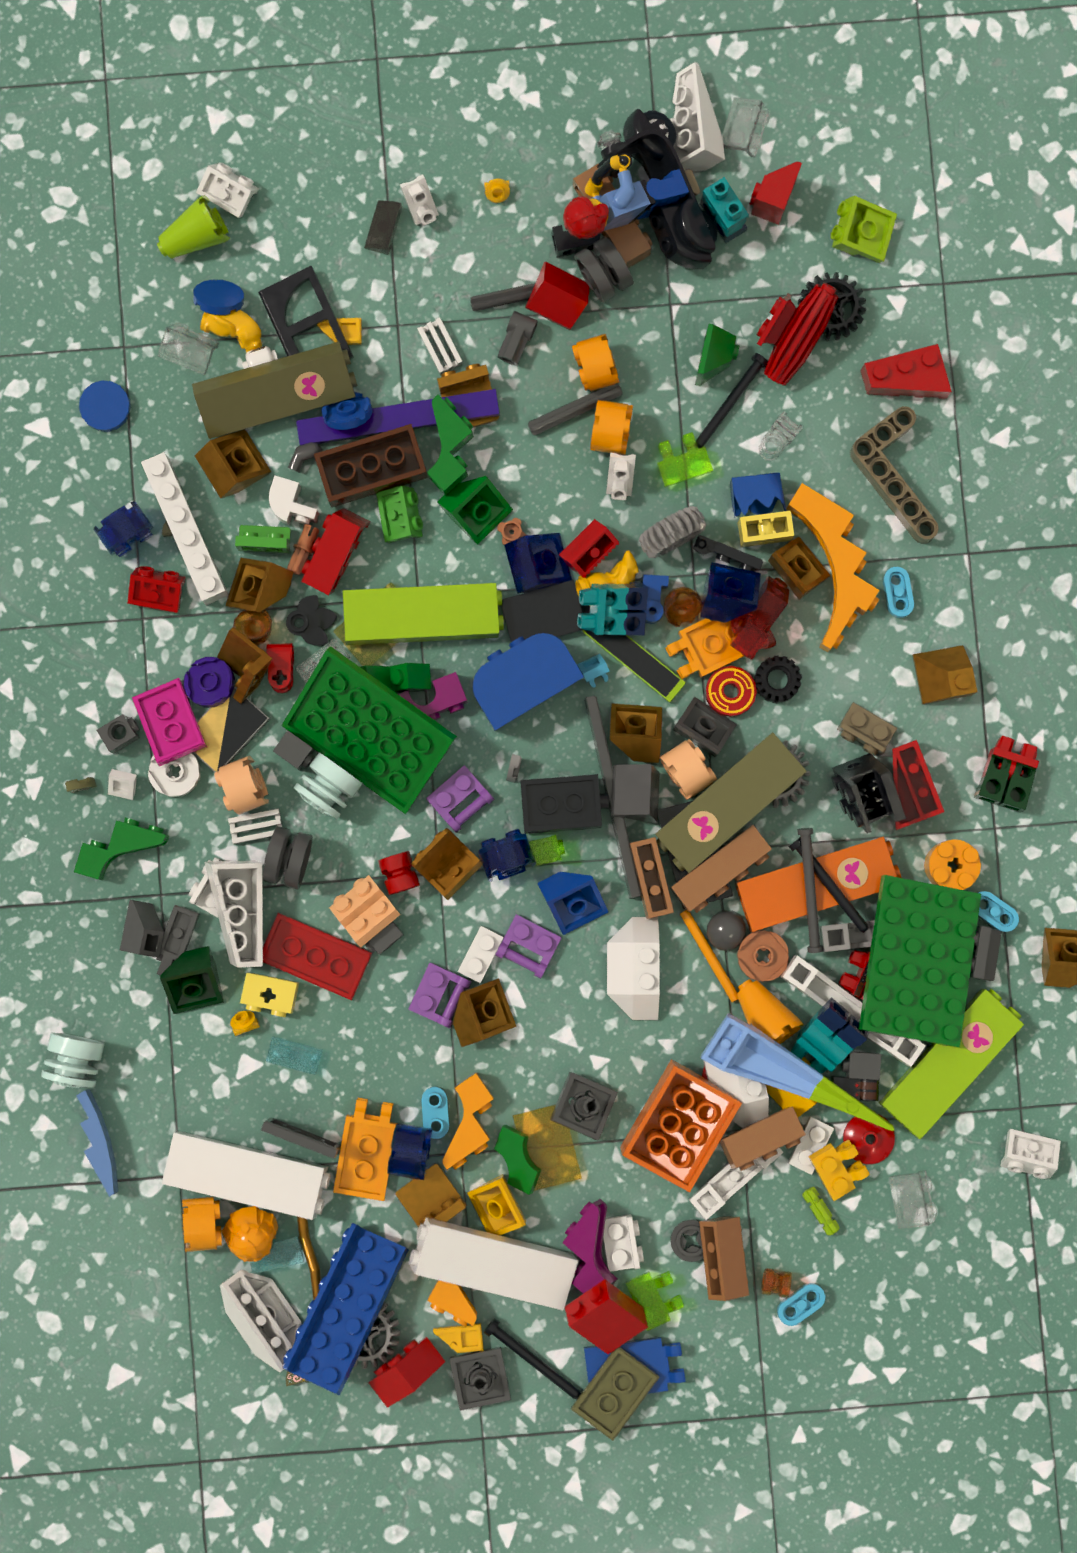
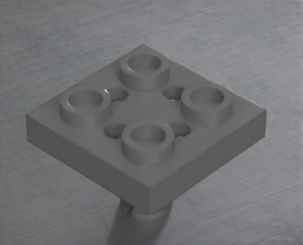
(599, 1102)
(480, 1379)

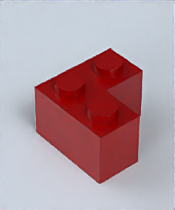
(406, 1372)

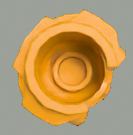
(250, 1233)

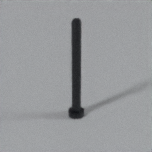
(758, 363)
(834, 890)
(530, 1358)

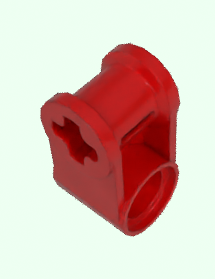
(281, 665)

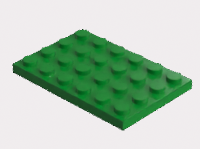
(368, 730)
(920, 961)

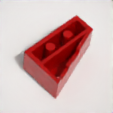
(908, 374)

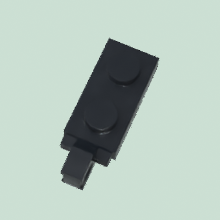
(726, 553)

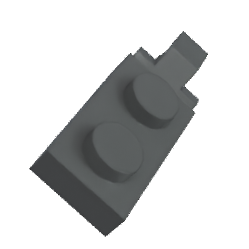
(176, 936)

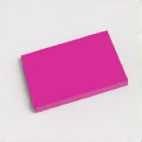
(169, 722)

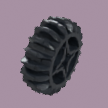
(849, 295)

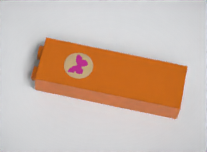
(782, 896)

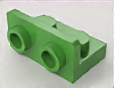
(399, 513)
(263, 539)

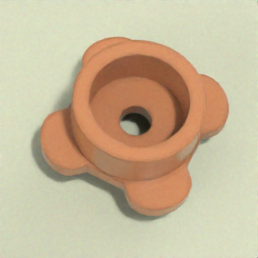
(514, 525)

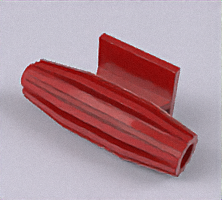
(795, 330)

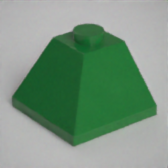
(716, 354)
(475, 507)

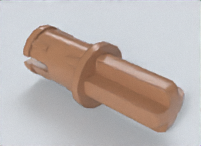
(302, 549)

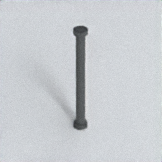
(810, 891)

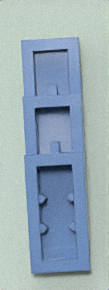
(101, 1152)

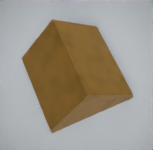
(798, 567)

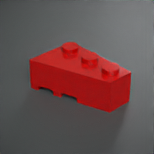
(333, 550)
(914, 785)

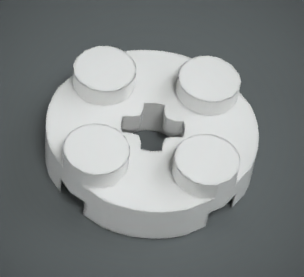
(174, 786)

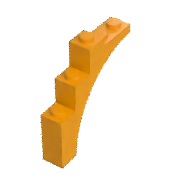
(851, 593)

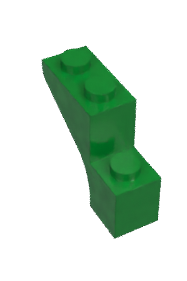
(453, 434)
(402, 677)
(125, 839)

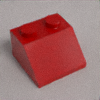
(772, 195)

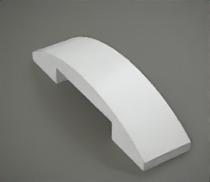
(725, 1184)

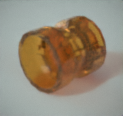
(772, 1279)

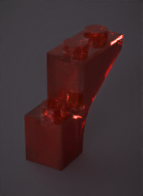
(757, 624)

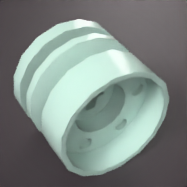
(327, 786)
(72, 1060)

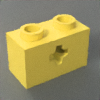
(765, 529)
(285, 993)

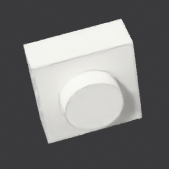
(122, 784)

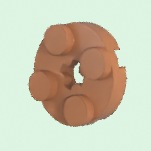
(777, 955)

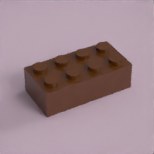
(370, 465)

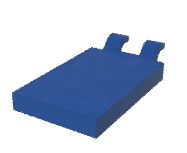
(650, 1353)

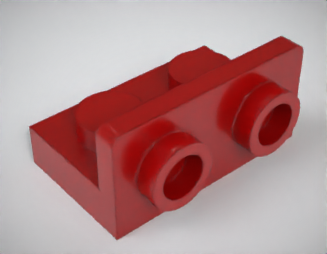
(155, 589)

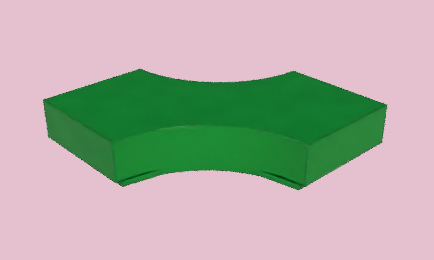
(513, 1148)

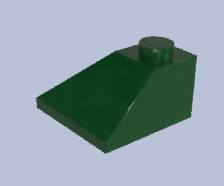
(192, 981)

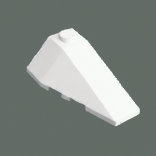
(696, 127)

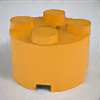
(597, 363)
(611, 427)
(964, 857)
(200, 1224)

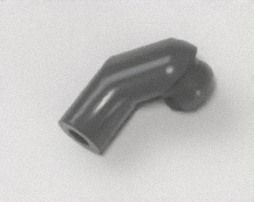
(303, 453)

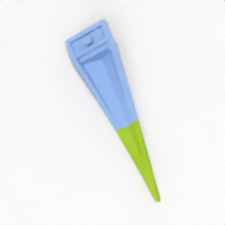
(755, 1056)

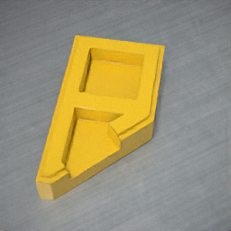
(350, 327)
(461, 1337)

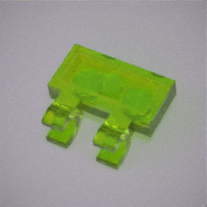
(684, 466)
(645, 1292)

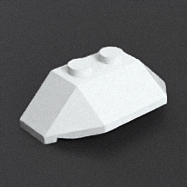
(635, 968)
(750, 1092)
(261, 1316)

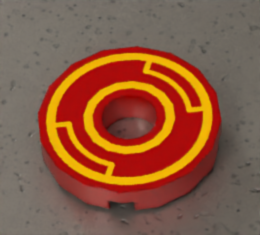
(741, 681)

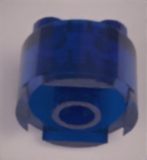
(123, 529)
(506, 856)
(410, 1151)

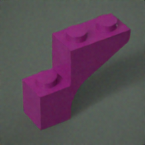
(586, 1242)

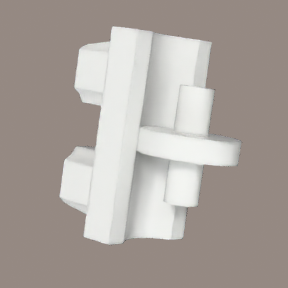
(419, 201)
(620, 476)

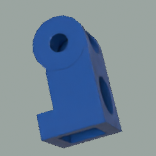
(654, 608)

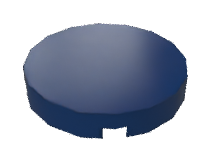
(218, 297)
(104, 406)
(347, 413)

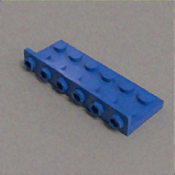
(344, 1309)

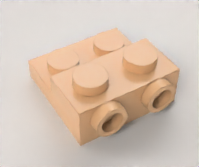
(364, 910)

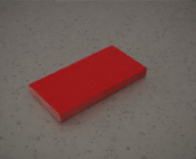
(315, 956)

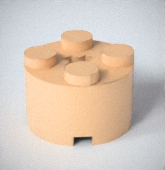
(687, 769)
(242, 785)

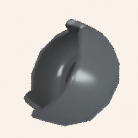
(726, 930)

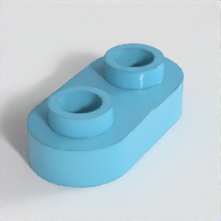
(900, 592)
(994, 910)
(435, 1112)
(802, 1306)

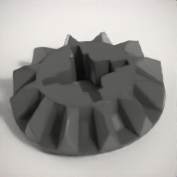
(678, 1241)

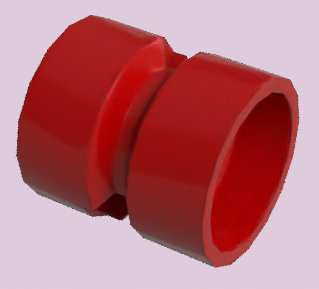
(398, 873)

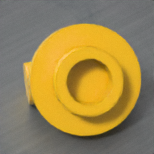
(497, 190)
(244, 1022)

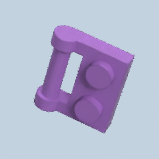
(453, 792)
(533, 938)
(431, 992)

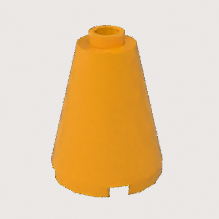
(767, 1012)

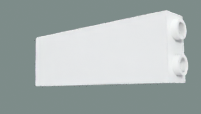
(246, 1175)
(493, 1263)

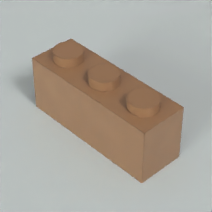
(651, 878)
(762, 1138)
(724, 1258)

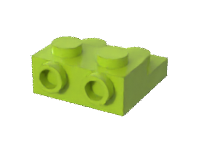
(863, 229)

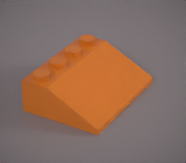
(680, 1126)

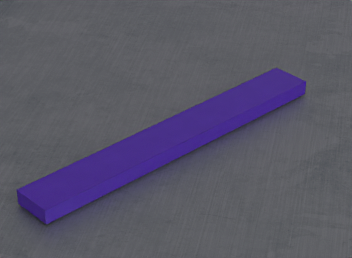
(418, 413)

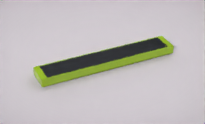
(638, 662)

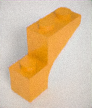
(470, 1134)
(454, 1300)

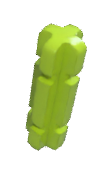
(820, 1211)

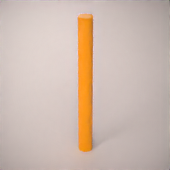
(709, 955)

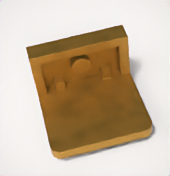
(471, 380)
(446, 863)

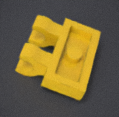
(832, 1172)

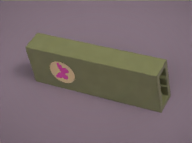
(274, 390)
(729, 803)

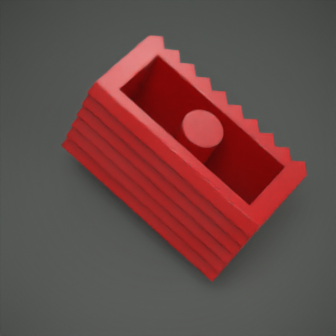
(589, 548)

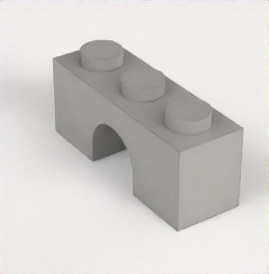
(845, 936)

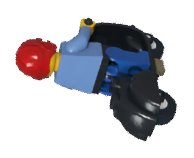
(668, 198)

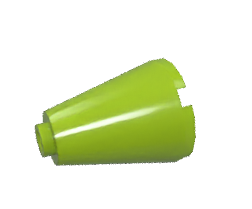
(193, 230)

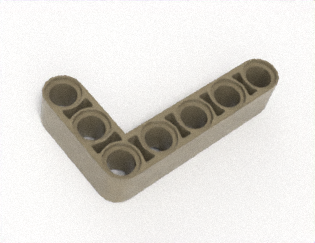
(891, 476)

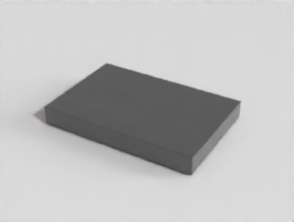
(301, 1137)

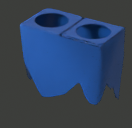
(756, 493)

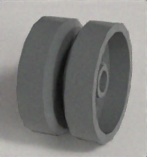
(604, 269)
(287, 857)

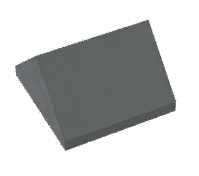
(704, 727)
(635, 792)

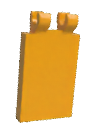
(705, 647)
(365, 1153)

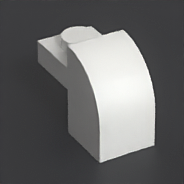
(283, 502)

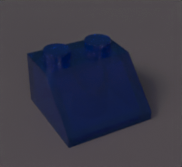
(537, 562)
(729, 592)

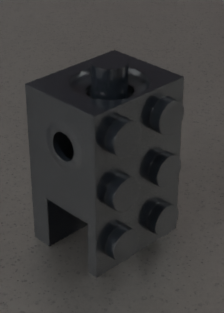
(866, 787)
(562, 803)

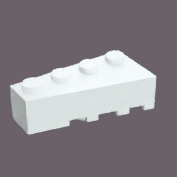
(238, 903)

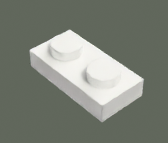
(480, 954)
(816, 1138)

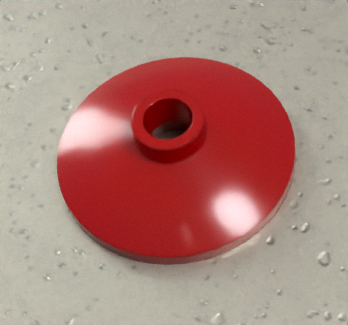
(856, 1133)

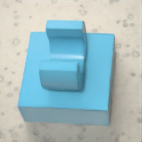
(593, 668)

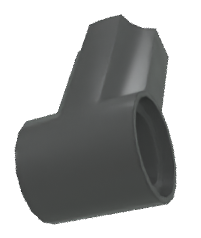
(519, 332)

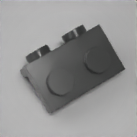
(985, 953)

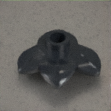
(314, 618)

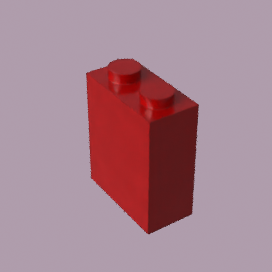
(606, 1316)

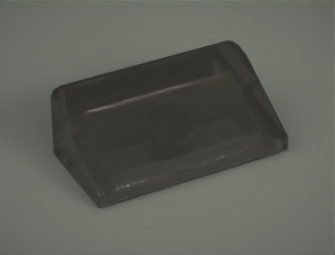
(383, 226)

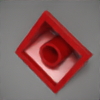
(558, 296)

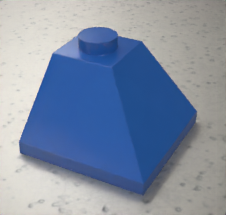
(572, 899)

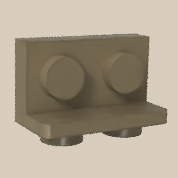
(866, 729)

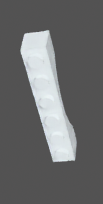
(184, 528)
(821, 989)

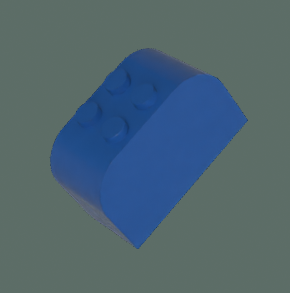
(523, 677)

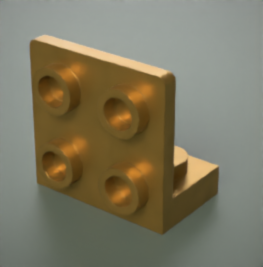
(246, 661)
(431, 1197)

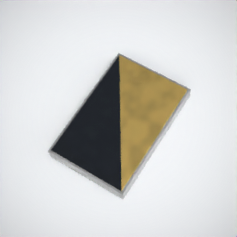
(228, 730)

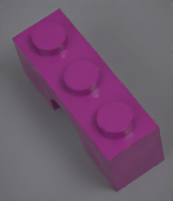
(448, 697)

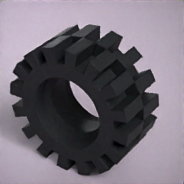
(785, 665)

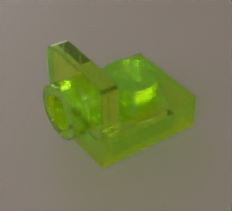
(547, 850)

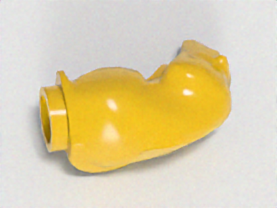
(236, 325)
(621, 573)

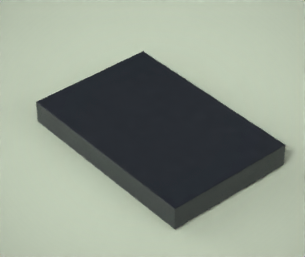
(544, 610)

